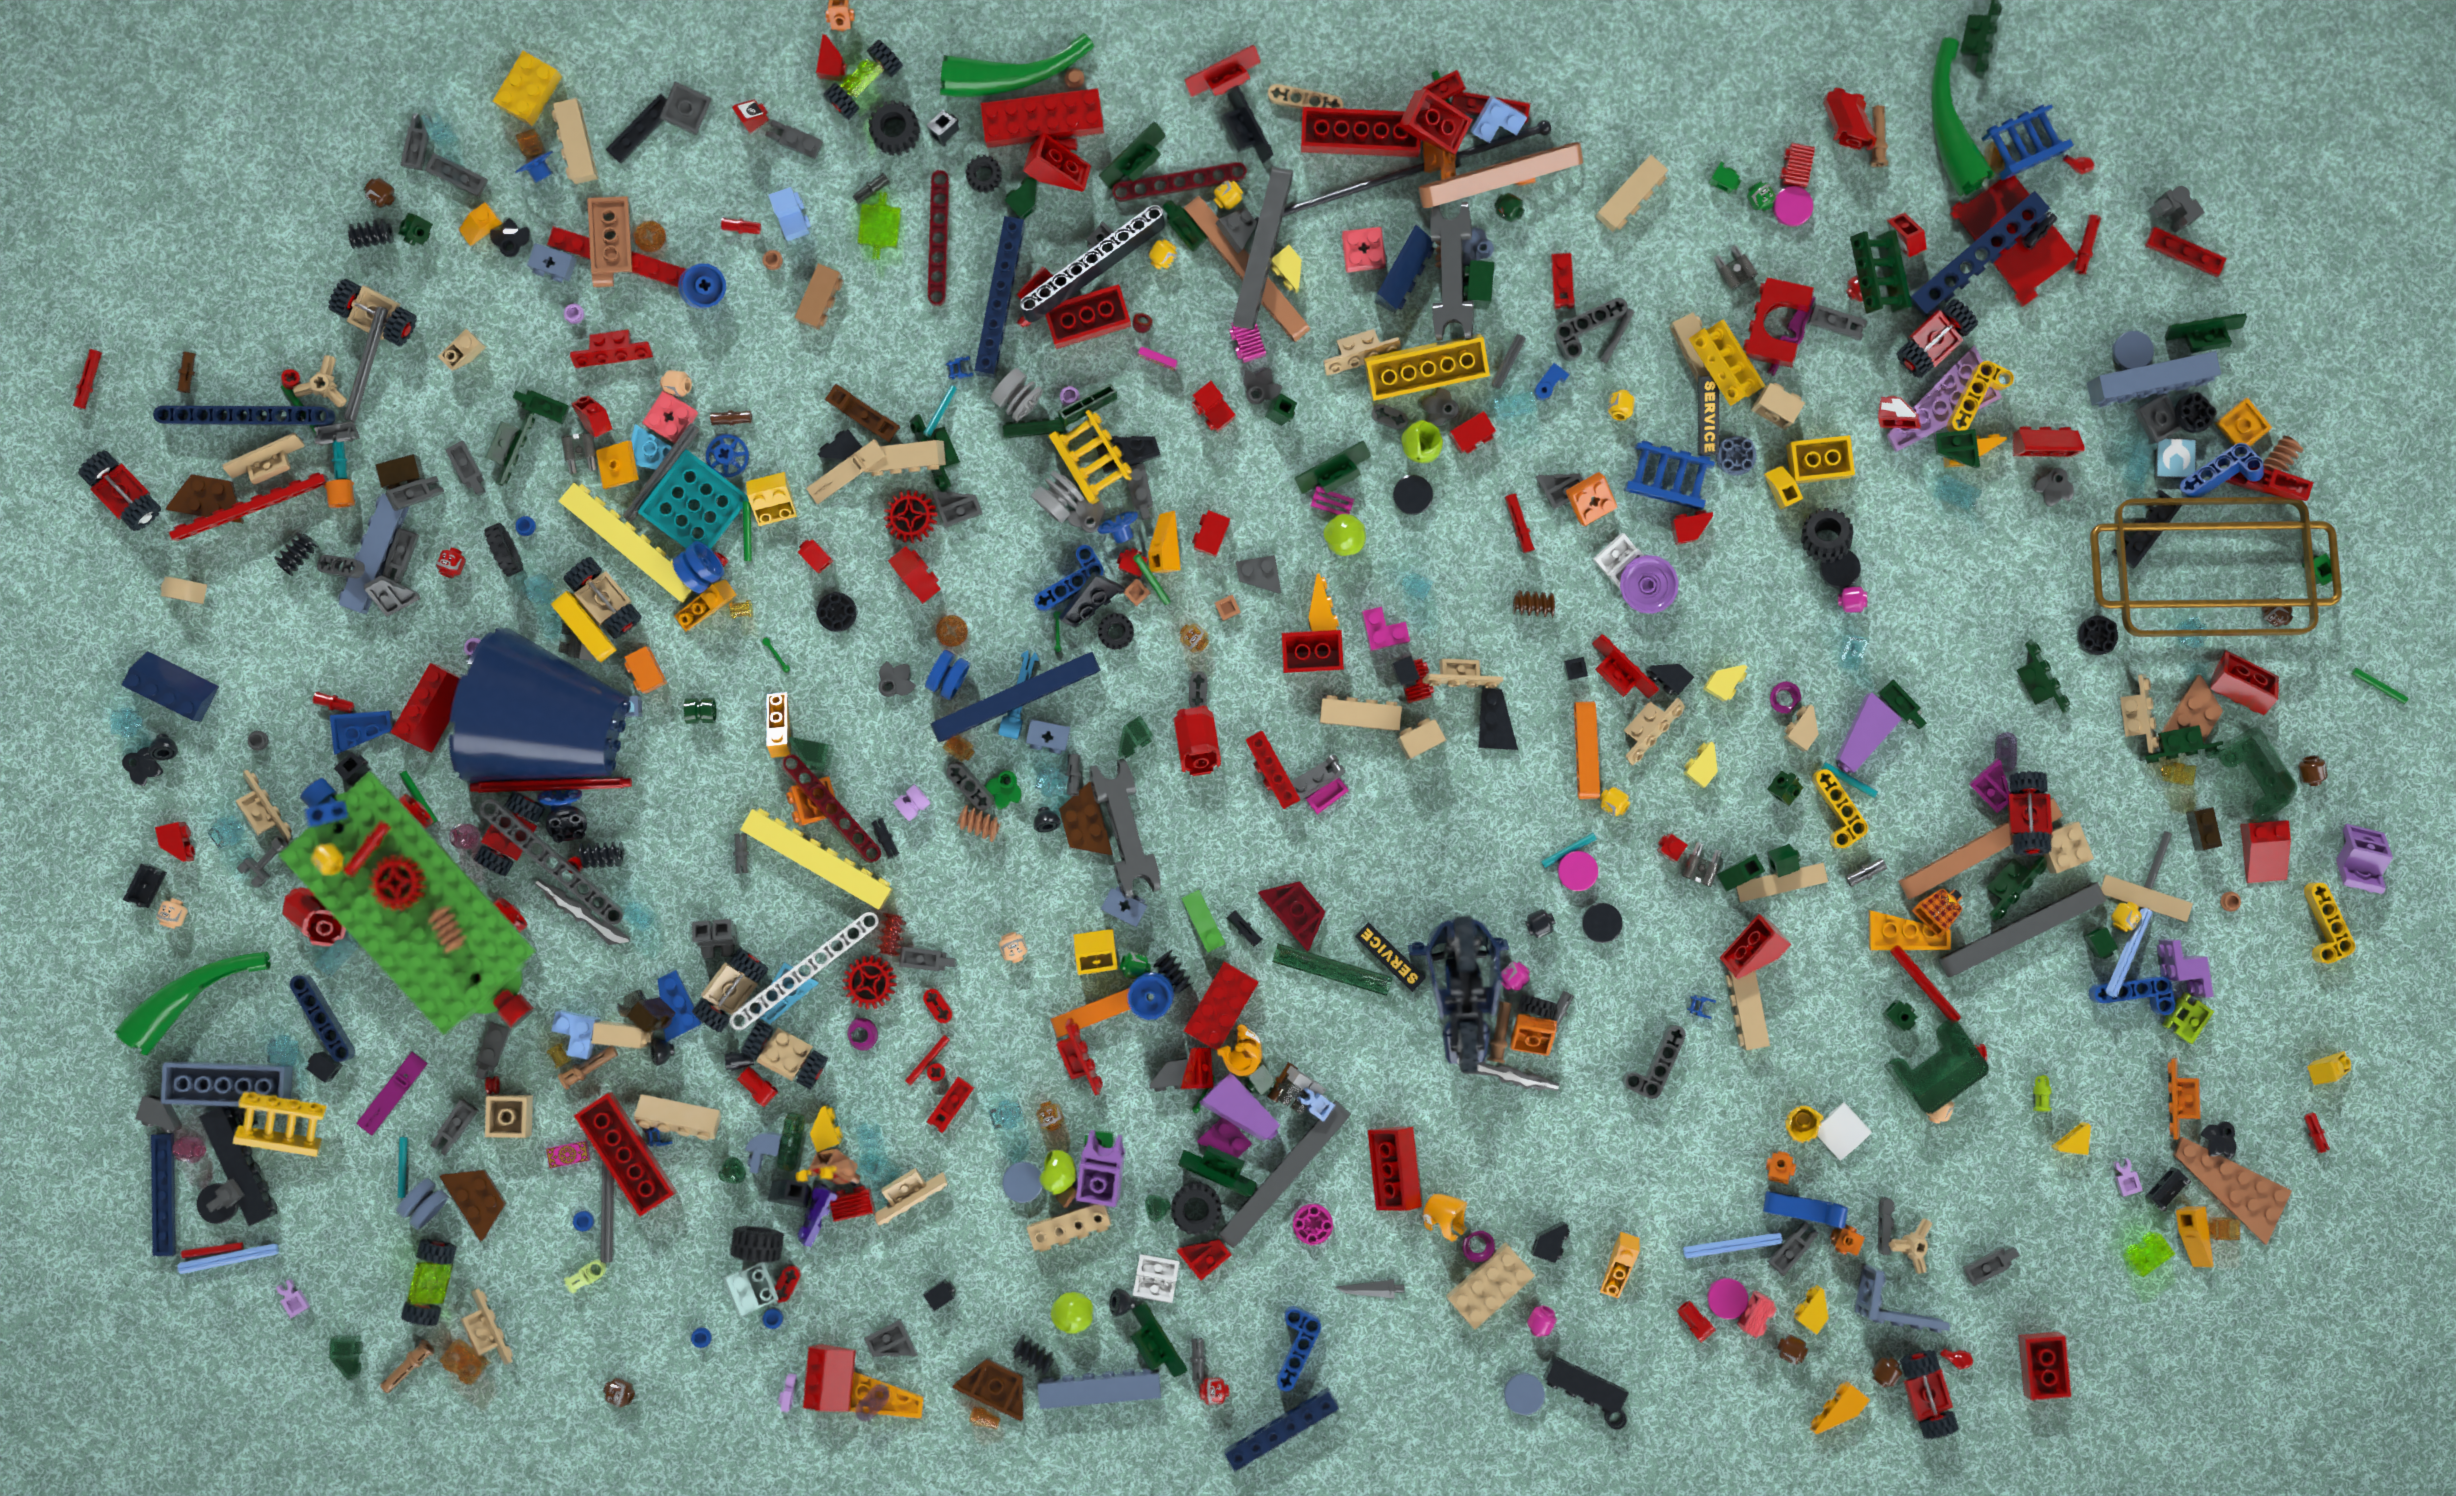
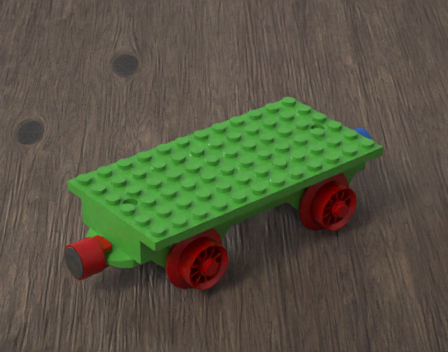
(445, 986)

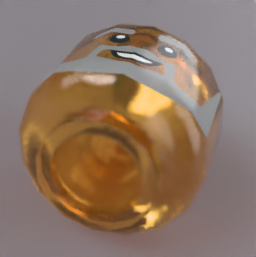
(1194, 637)
(1050, 1116)

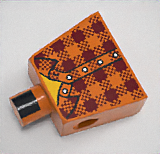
(1939, 910)

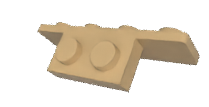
(1356, 348)
(266, 460)
(1461, 672)
(2138, 716)
(1649, 726)
(259, 810)
(907, 1192)
(483, 1330)

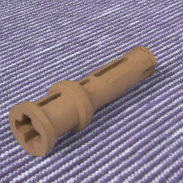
(1880, 147)
(1499, 1041)
(580, 1071)
(413, 1360)

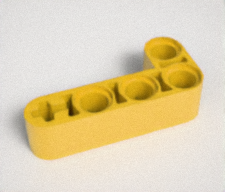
(1975, 399)
(583, 626)
(1836, 807)
(2325, 922)

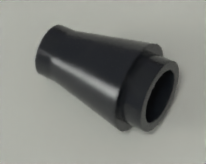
(737, 1061)

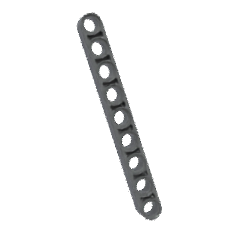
(1263, 248)
(547, 852)
(2022, 929)
(1283, 1175)

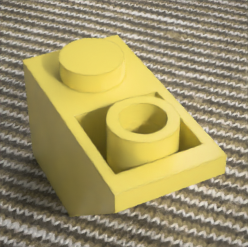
(1288, 266)
(1723, 682)
(1704, 766)

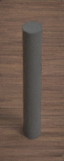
(1617, 336)
(2158, 860)

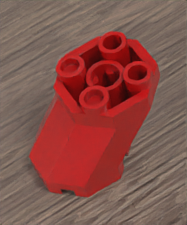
(1849, 119)
(1197, 740)
(312, 917)

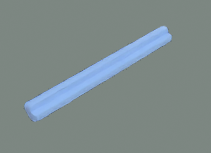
(2128, 954)
(1732, 1245)
(228, 1258)

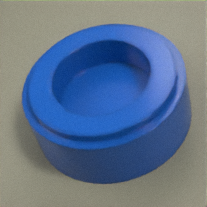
(583, 1221)
(772, 1318)

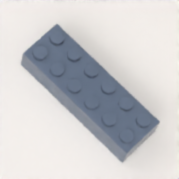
(2154, 379)
(222, 1082)

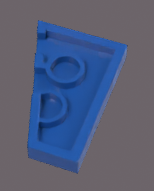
(356, 728)
(677, 998)

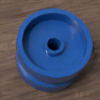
(713, 283)
(698, 567)
(947, 675)
(1158, 986)

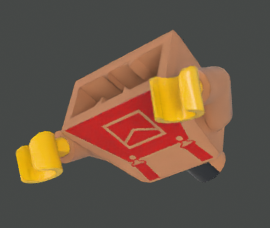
(833, 1167)

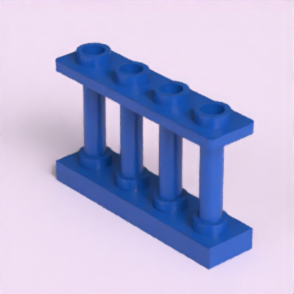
(2027, 160)
(1674, 495)

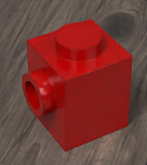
(1127, 563)
(1671, 847)

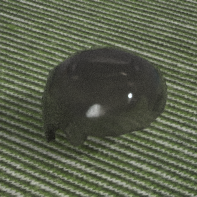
(629, 1002)

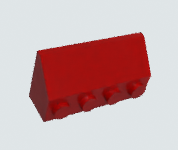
(428, 709)
(1394, 1169)

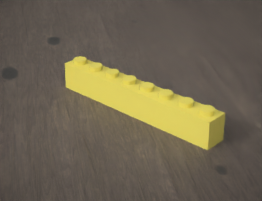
(624, 539)
(816, 859)

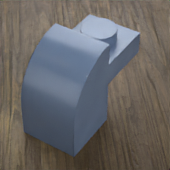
(762, 1144)

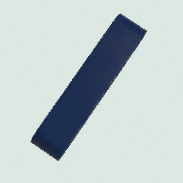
(313, 1013)

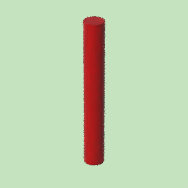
(927, 1059)
(212, 1250)

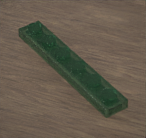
(1332, 969)

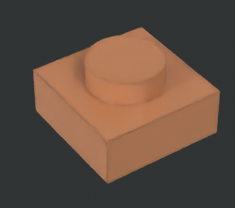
(1136, 592)
(1227, 607)

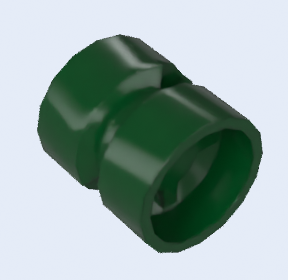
(699, 710)

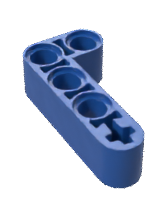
(2196, 487)
(1067, 582)
(2130, 993)
(1806, 1209)
(1295, 1351)

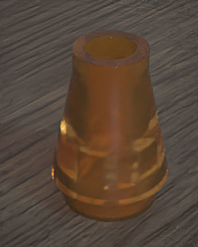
(983, 1418)

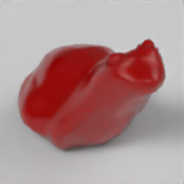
(2081, 164)
(1959, 1359)

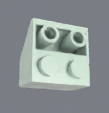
(750, 1288)

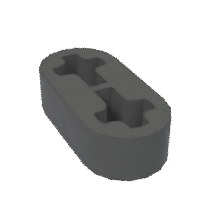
(1392, 413)
(1203, 689)

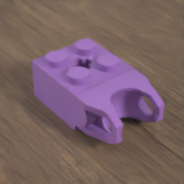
(1101, 1172)

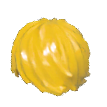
(1808, 1123)

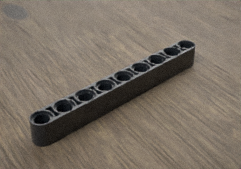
(1092, 263)

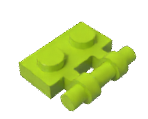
(2192, 1022)

